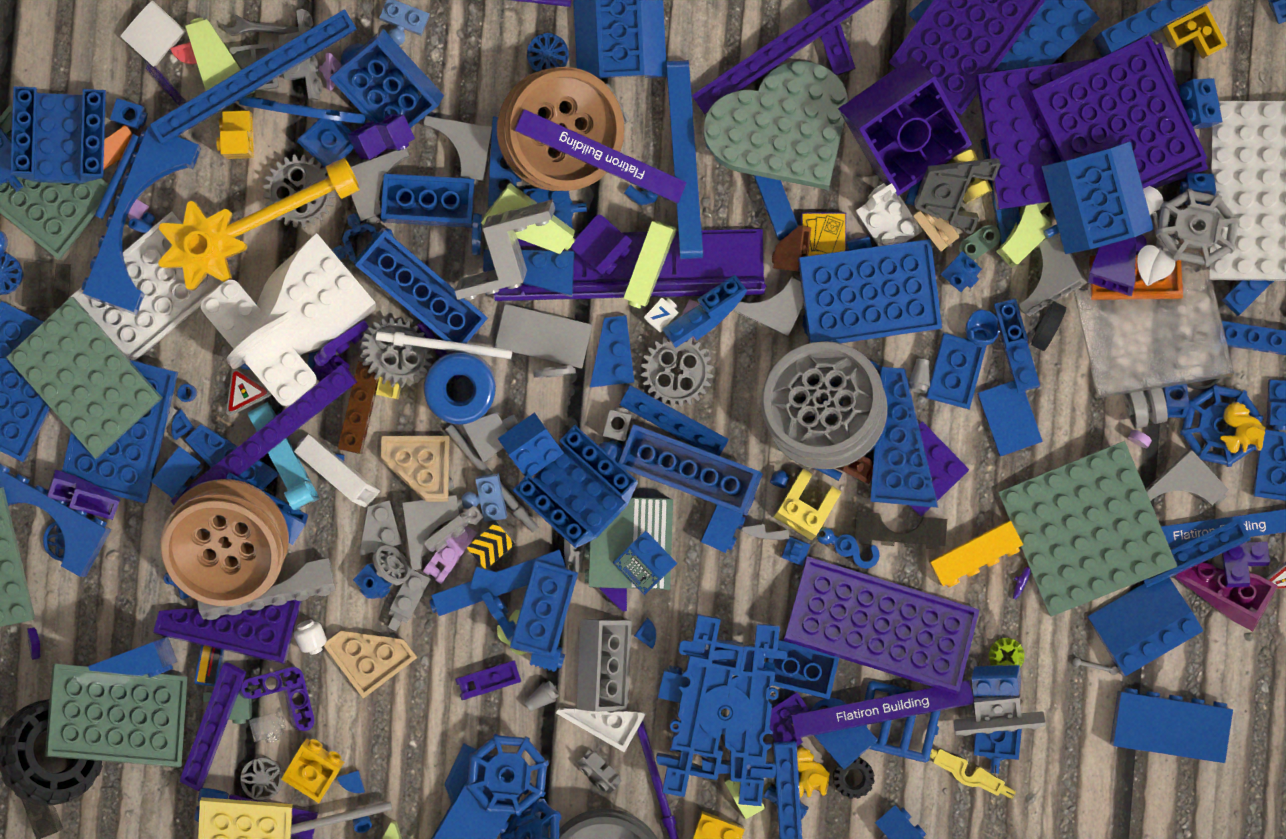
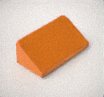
(115, 145)

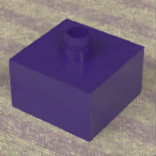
(905, 125)

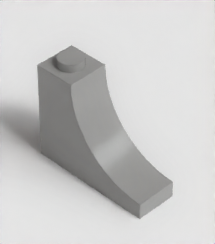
(471, 143)
(370, 180)
(1058, 278)
(777, 312)
(1190, 476)
(423, 519)

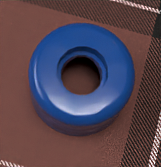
(443, 404)

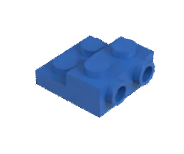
(1276, 404)

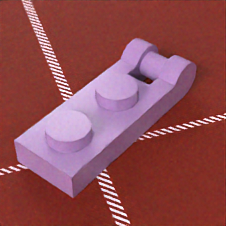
(450, 555)

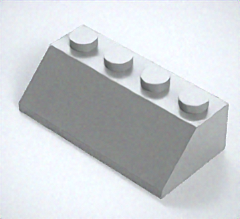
(604, 665)

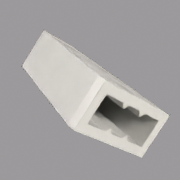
(336, 471)

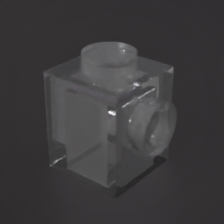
(267, 727)

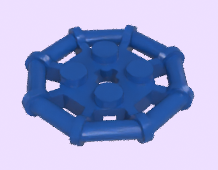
(1207, 424)
(499, 764)
(533, 826)

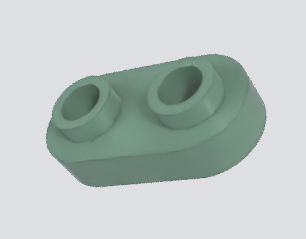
(980, 242)

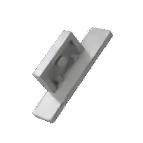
(308, 68)
(998, 715)

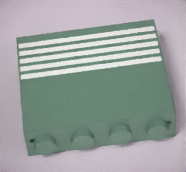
(639, 516)

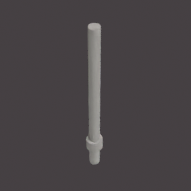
(520, 512)
(341, 817)

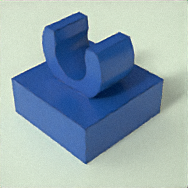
(795, 551)

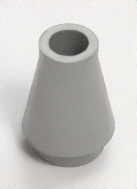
(919, 379)
(543, 695)

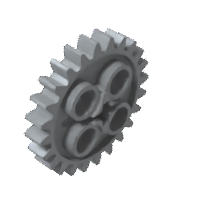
(311, 175)
(377, 353)
(697, 374)

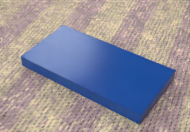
(544, 610)

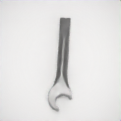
(245, 26)

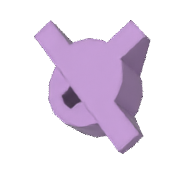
(328, 68)

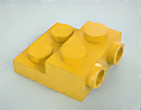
(313, 769)

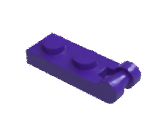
(341, 343)
(489, 679)

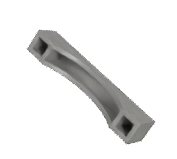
(310, 580)

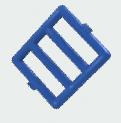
(903, 750)

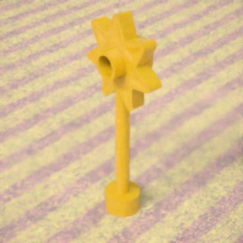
(206, 243)

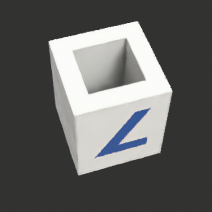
(662, 314)

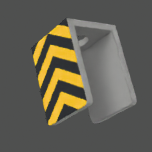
(491, 545)

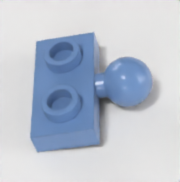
(404, 18)
(489, 497)

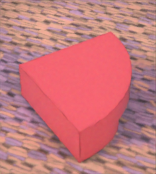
(184, 53)

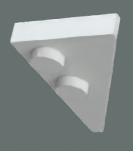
(610, 726)

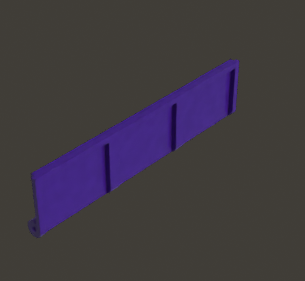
(724, 255)

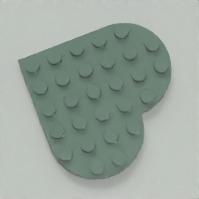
(783, 129)

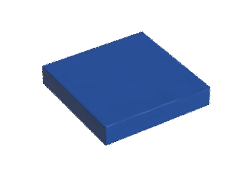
(327, 141)

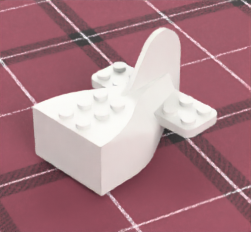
(298, 313)

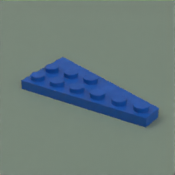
(900, 459)

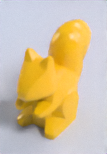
(1248, 428)
(812, 775)

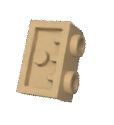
(937, 229)

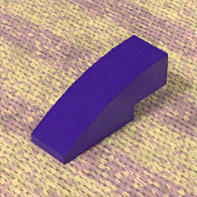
(82, 495)

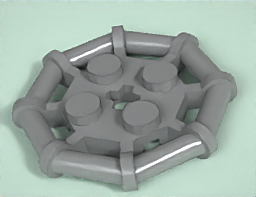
(1202, 239)

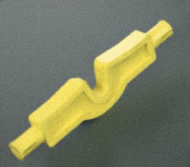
(978, 778)

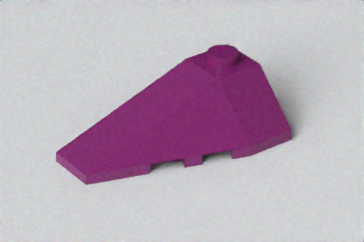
(1239, 604)

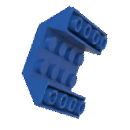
(620, 38)
(58, 136)
(1097, 198)
(579, 489)

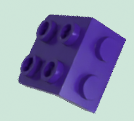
(602, 245)

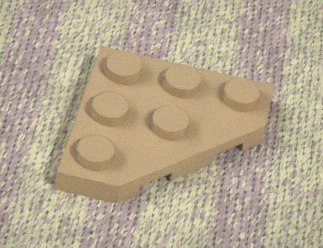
(420, 463)
(369, 658)

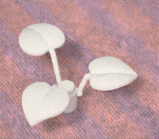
(1157, 261)

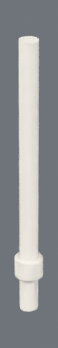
(400, 338)

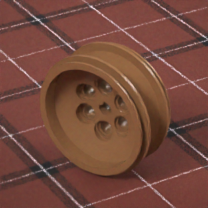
(586, 99)
(215, 576)

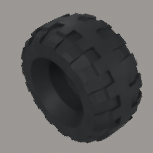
(23, 772)

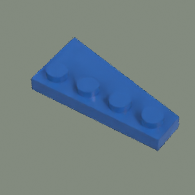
(544, 269)
(214, 448)

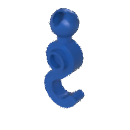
(846, 546)

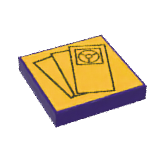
(827, 232)

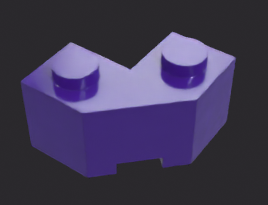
(374, 138)

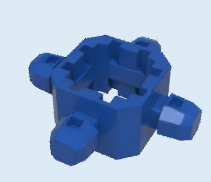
(354, 222)

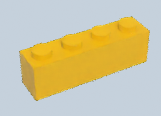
(976, 553)

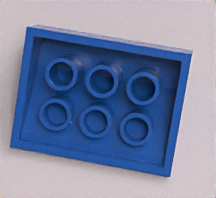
(386, 82)
(1144, 625)
(147, 659)

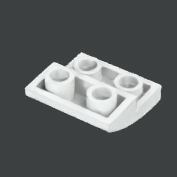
(153, 33)

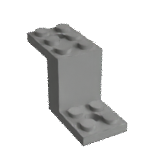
(505, 250)

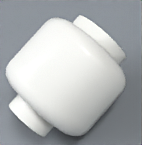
(310, 637)

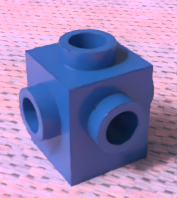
(1200, 183)
(962, 272)
(371, 584)

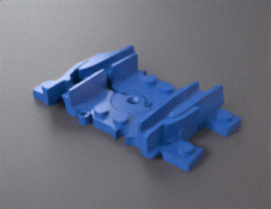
(710, 690)

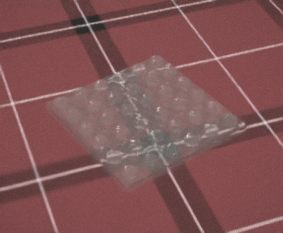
(1155, 341)

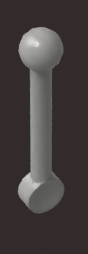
(1112, 670)

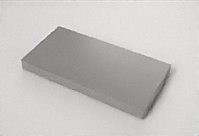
(543, 336)

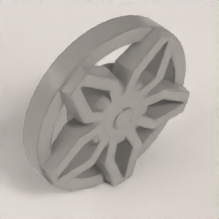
(554, 372)
(391, 564)
(261, 778)

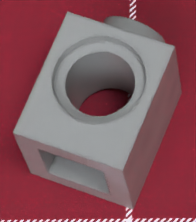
(617, 434)

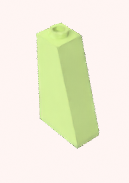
(211, 53)
(551, 236)
(649, 263)

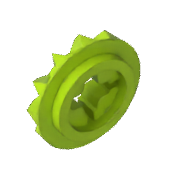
(1006, 644)

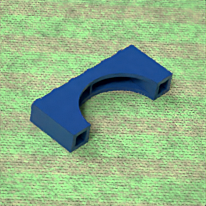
(81, 533)

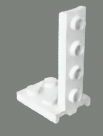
(888, 217)

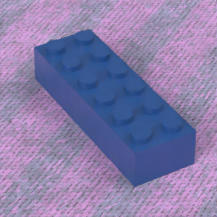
(419, 289)
(690, 470)

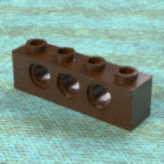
(359, 410)

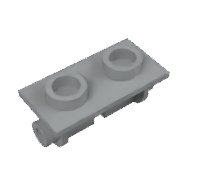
(603, 779)

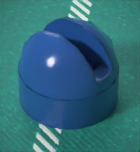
(183, 393)
(780, 479)
(362, 824)

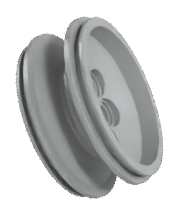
(816, 442)

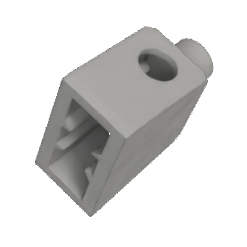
(486, 431)

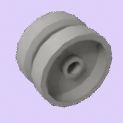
(1145, 406)

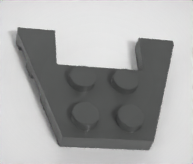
(945, 189)

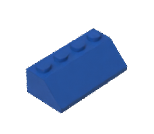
(428, 200)

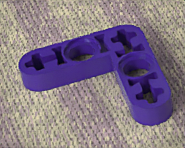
(289, 690)

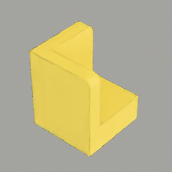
(388, 391)

